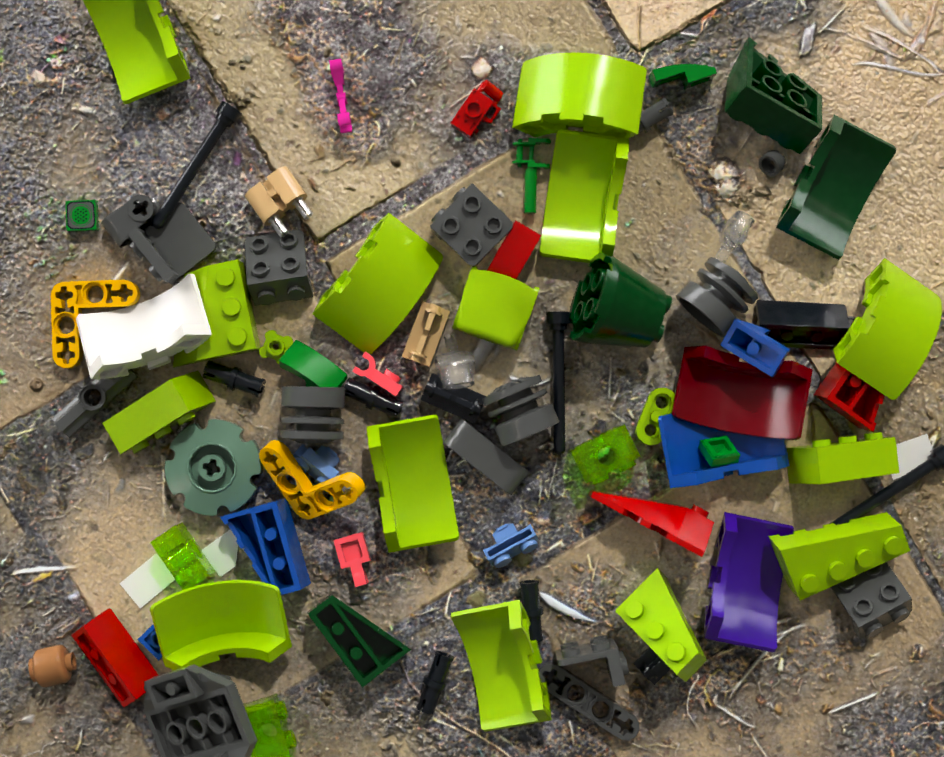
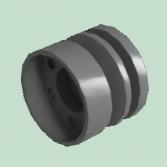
(721, 291)
(520, 410)
(312, 413)

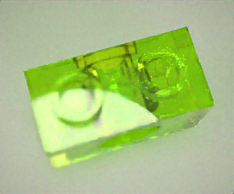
(586, 454)
(182, 556)
(274, 712)

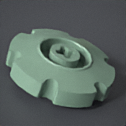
(193, 478)

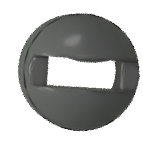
(765, 165)

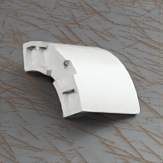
(144, 332)

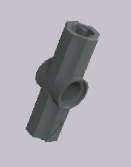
(80, 411)

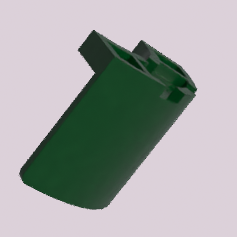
(835, 186)

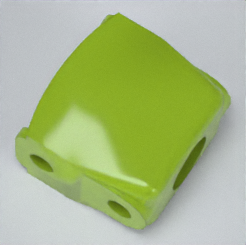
(495, 308)

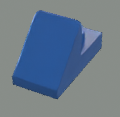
(755, 346)

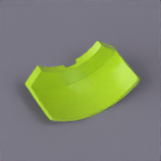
(139, 46)
(580, 91)
(583, 195)
(381, 286)
(894, 332)
(412, 483)
(221, 620)
(504, 665)

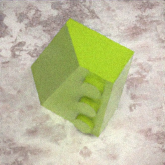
(228, 313)

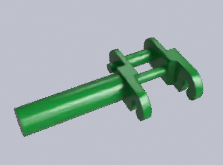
(531, 171)

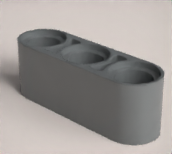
(486, 457)

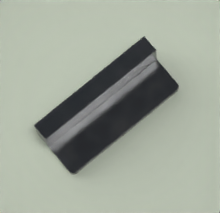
(803, 323)

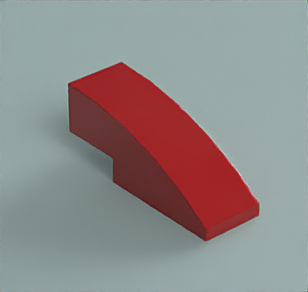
(515, 251)

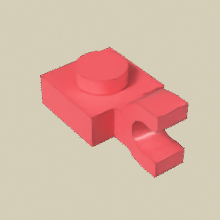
(386, 380)
(352, 553)

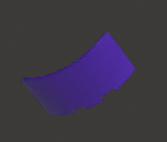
(745, 584)

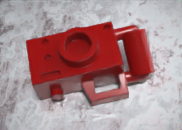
(476, 108)

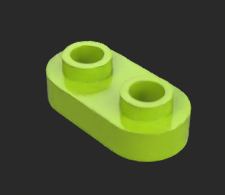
(650, 415)

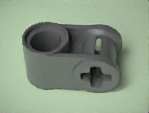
(128, 216)

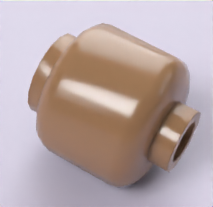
(52, 666)

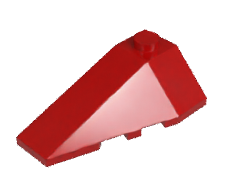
(675, 522)

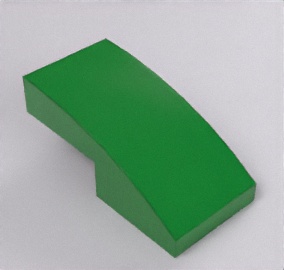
(689, 73)
(311, 366)

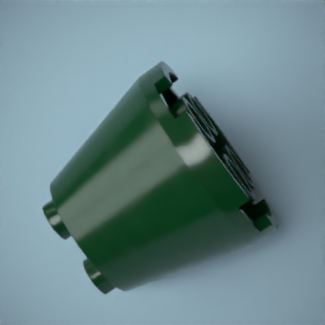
(617, 306)

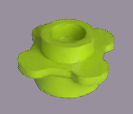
(271, 339)

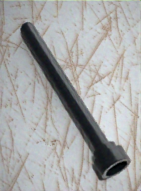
(225, 118)
(558, 323)
(934, 462)

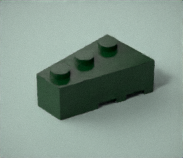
(356, 640)

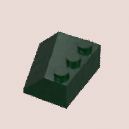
(772, 100)

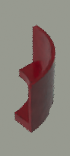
(740, 398)

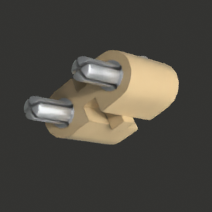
(277, 196)

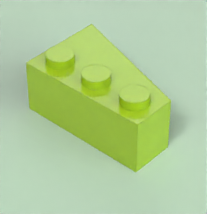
(159, 411)
(843, 460)
(662, 625)

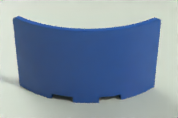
(689, 467)

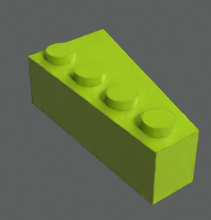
(837, 552)

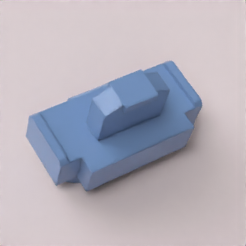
(319, 463)
(510, 543)

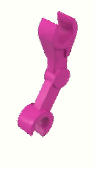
(337, 73)

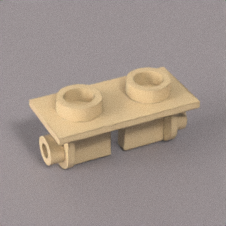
(426, 333)

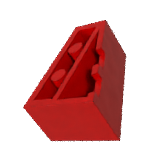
(850, 397)

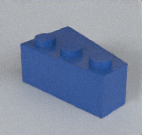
(271, 544)

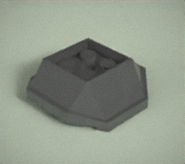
(197, 714)

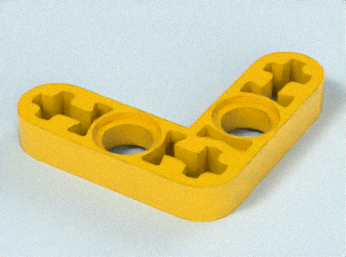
(81, 301)
(309, 494)

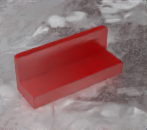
(115, 656)

